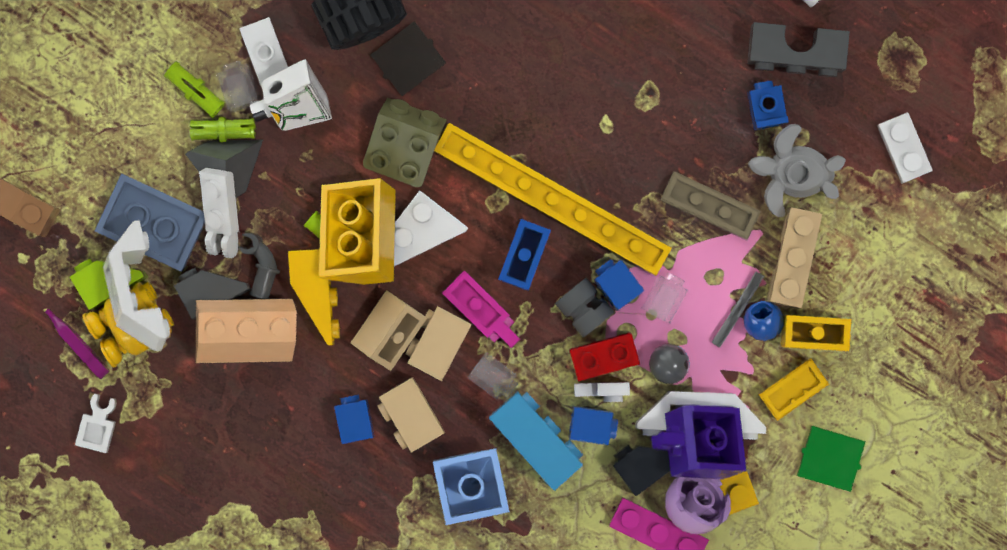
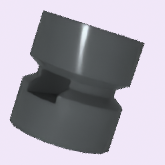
(584, 307)

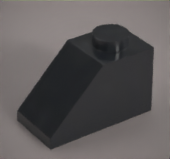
(641, 466)

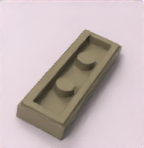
(710, 205)

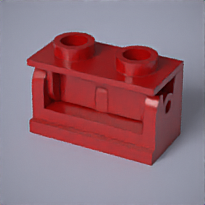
(604, 356)

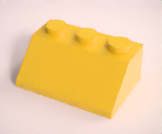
(357, 232)

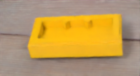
(793, 389)

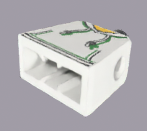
(293, 98)

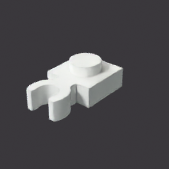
(610, 390)
(95, 429)

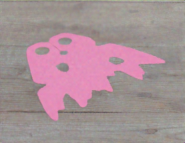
(700, 312)

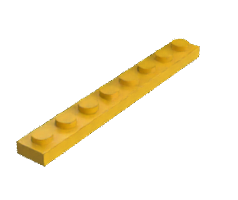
(552, 199)

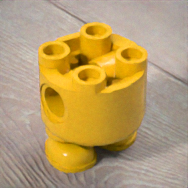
(123, 342)

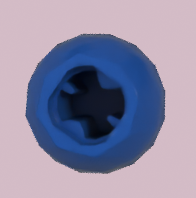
(763, 320)

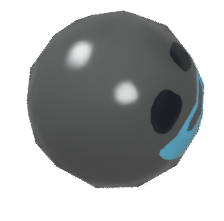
(669, 363)

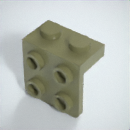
(403, 142)

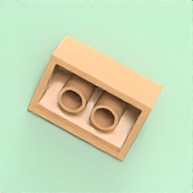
(245, 330)

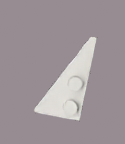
(423, 228)

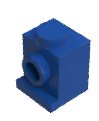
(767, 118)

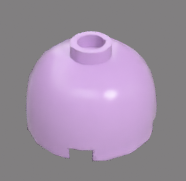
(697, 504)

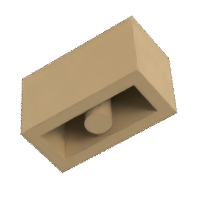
(388, 330)
(438, 343)
(411, 415)

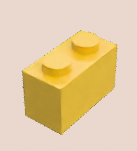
(816, 333)

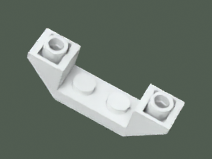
(145, 324)
(654, 419)

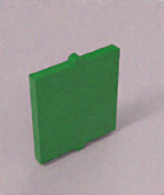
(831, 458)

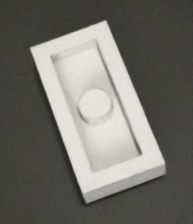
(904, 147)

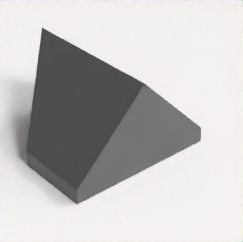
(230, 156)

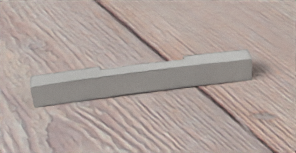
(738, 309)

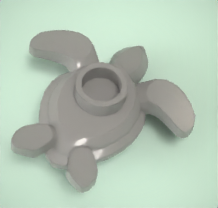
(795, 171)

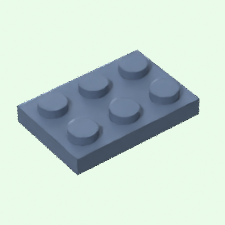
(169, 223)

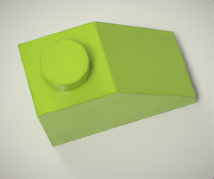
(92, 284)

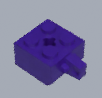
(703, 442)

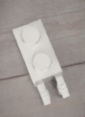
(219, 212)

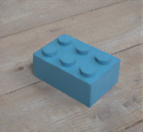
(537, 439)

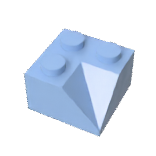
(470, 486)

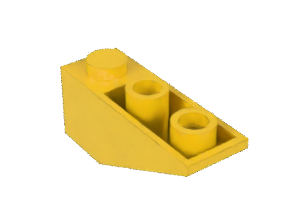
(314, 292)

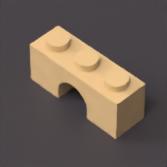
(795, 258)

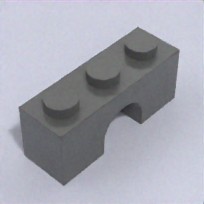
(770, 49)

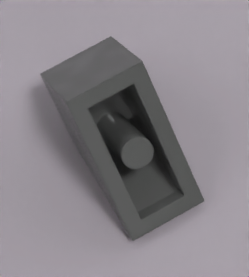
(207, 286)

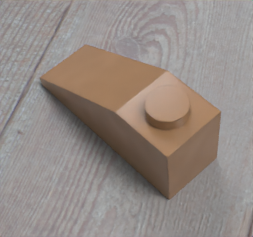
(26, 209)

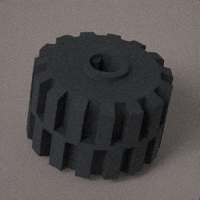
(356, 21)

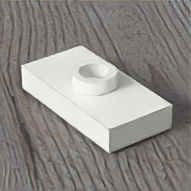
(263, 49)

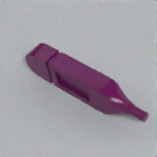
(79, 346)

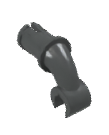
(266, 267)

